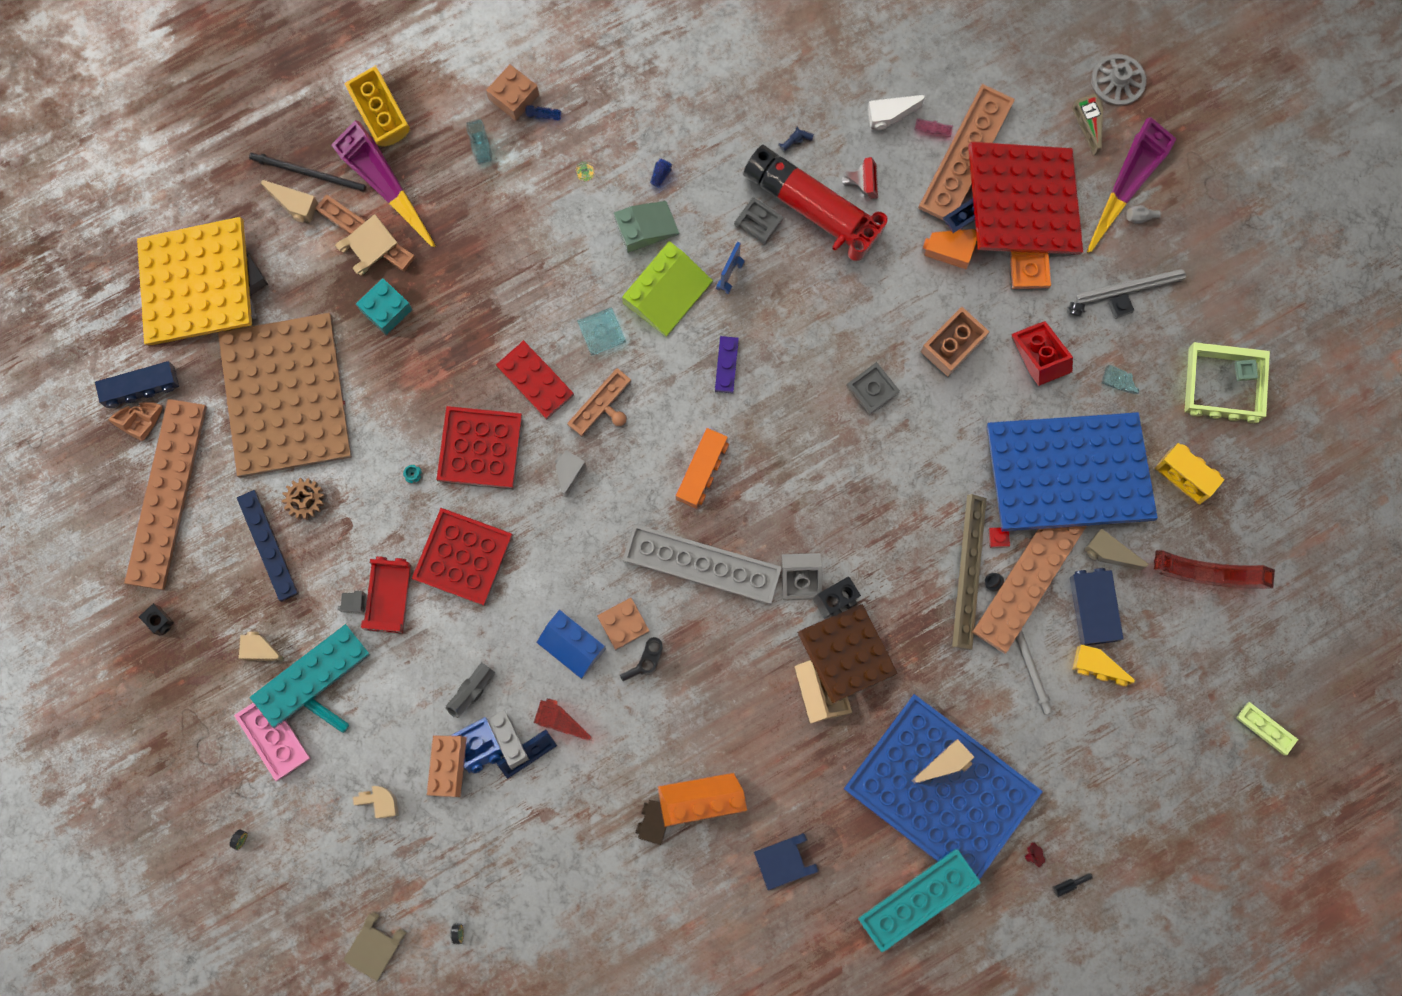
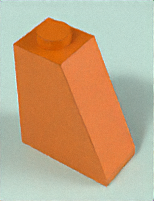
(951, 247)

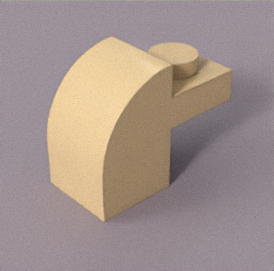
(384, 801)

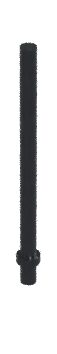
(263, 159)

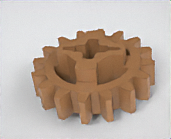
(301, 488)

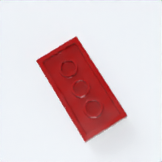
(535, 379)

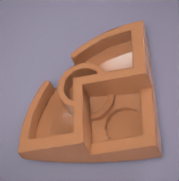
(137, 420)

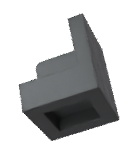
(353, 602)

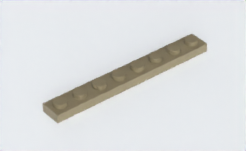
(969, 572)

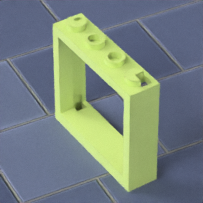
(1228, 353)

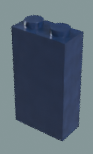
(1096, 607)

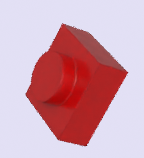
(997, 538)

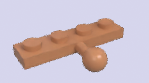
(600, 403)

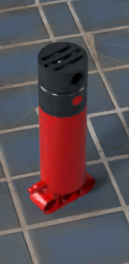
(816, 202)

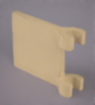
(368, 242)

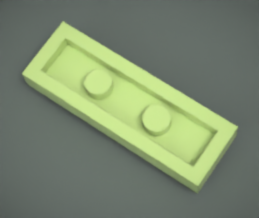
(1267, 728)

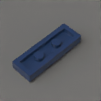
(534, 749)

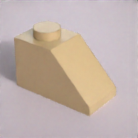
(257, 648)

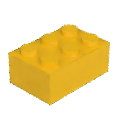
(1189, 473)

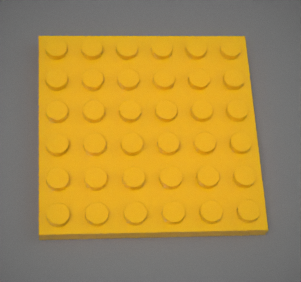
(194, 281)

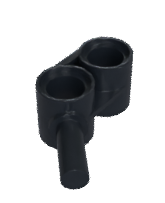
(647, 655)

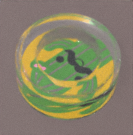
(585, 171)

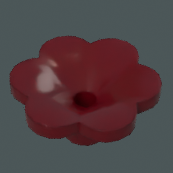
(1035, 855)

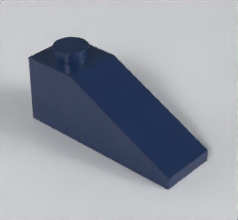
(960, 217)

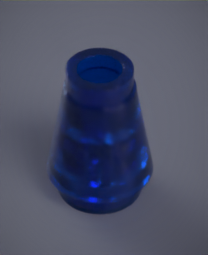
(661, 171)

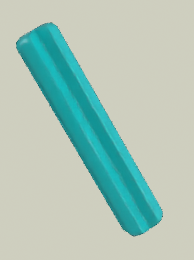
(327, 715)

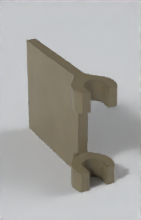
(373, 948)

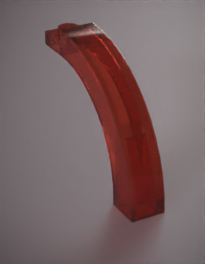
(1212, 573)

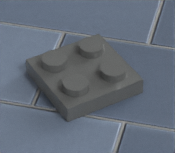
(873, 388)

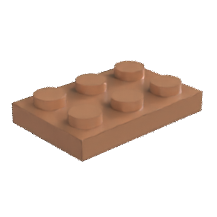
(446, 766)

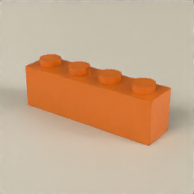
(701, 468)

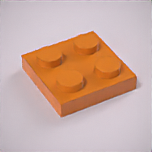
(1030, 270)

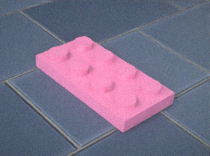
(276, 747)

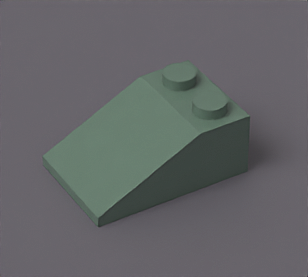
(645, 224)

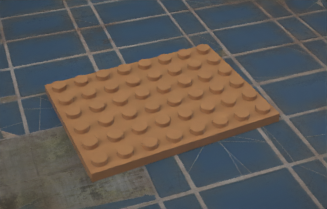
(284, 395)

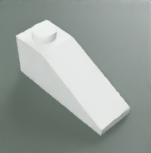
(889, 111)

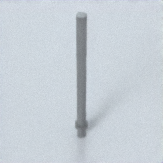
(1044, 700)

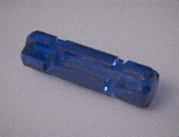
(543, 112)

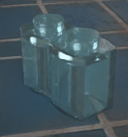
(479, 141)

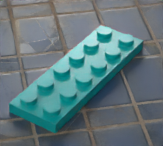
(309, 676)
(919, 900)

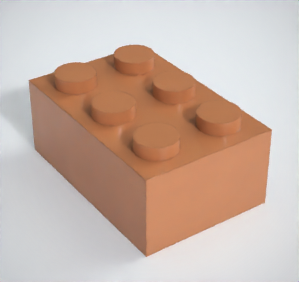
(954, 341)

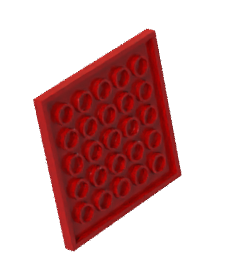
(1025, 198)

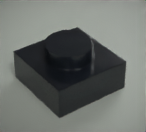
(1121, 306)

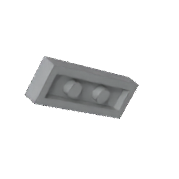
(507, 739)

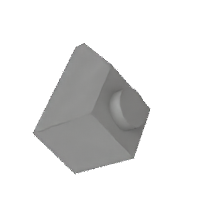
(568, 470)

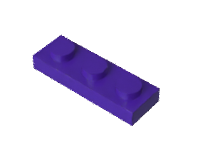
(726, 364)

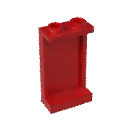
(387, 595)

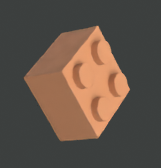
(512, 92)

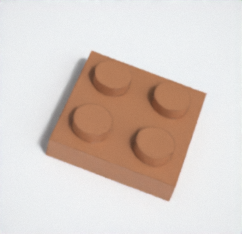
(623, 623)

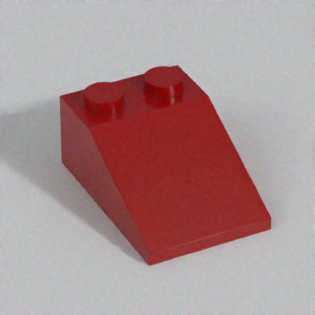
(1043, 353)

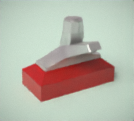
(865, 178)

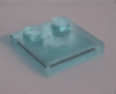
(601, 331)

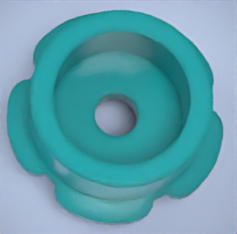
(407, 473)

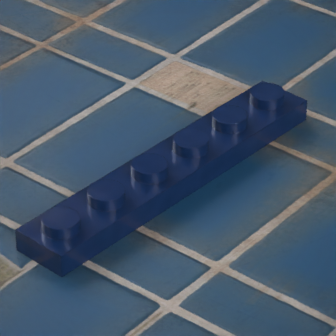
(267, 545)

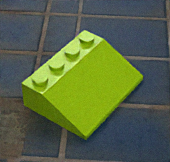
(667, 289)

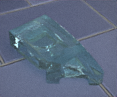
(1119, 380)

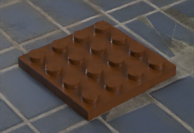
(847, 653)

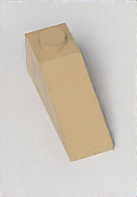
(296, 203)
(949, 761)

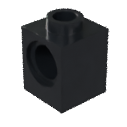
(149, 616)

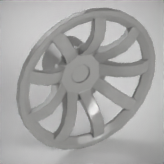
(1120, 77)

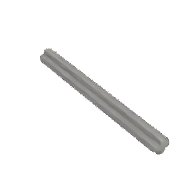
(1131, 286)

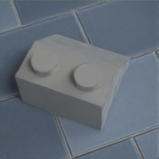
(801, 575)

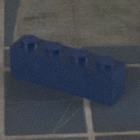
(137, 384)

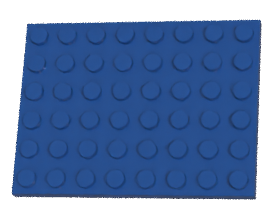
(1071, 472)
(957, 810)

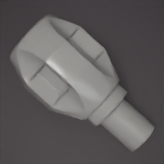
(1141, 214)

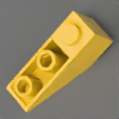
(1097, 663)

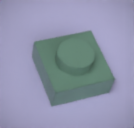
(1246, 370)

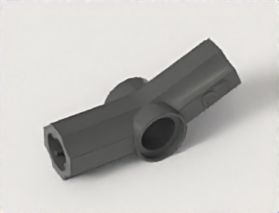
(470, 690)

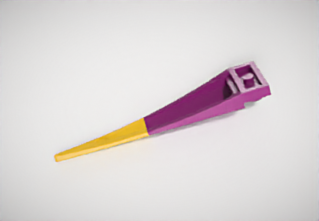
(1145, 154)
(365, 158)

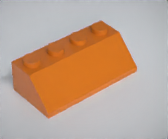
(701, 799)

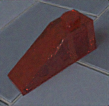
(556, 718)

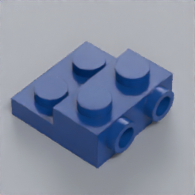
(480, 746)

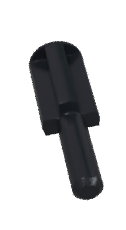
(1070, 885)

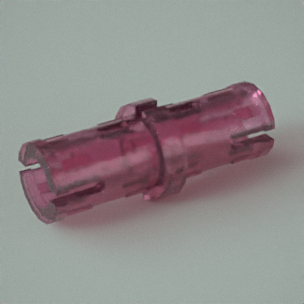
(933, 127)

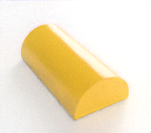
(378, 107)

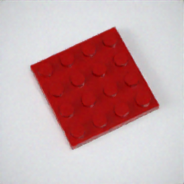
(479, 447)
(462, 556)

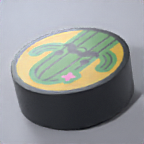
(238, 839)
(457, 933)

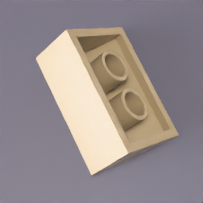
(815, 696)

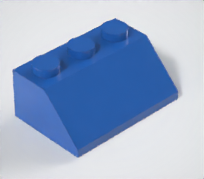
(570, 644)

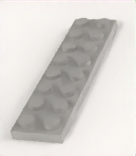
(702, 564)

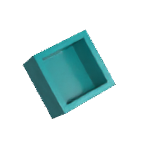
(384, 306)

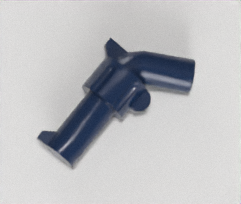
(795, 137)

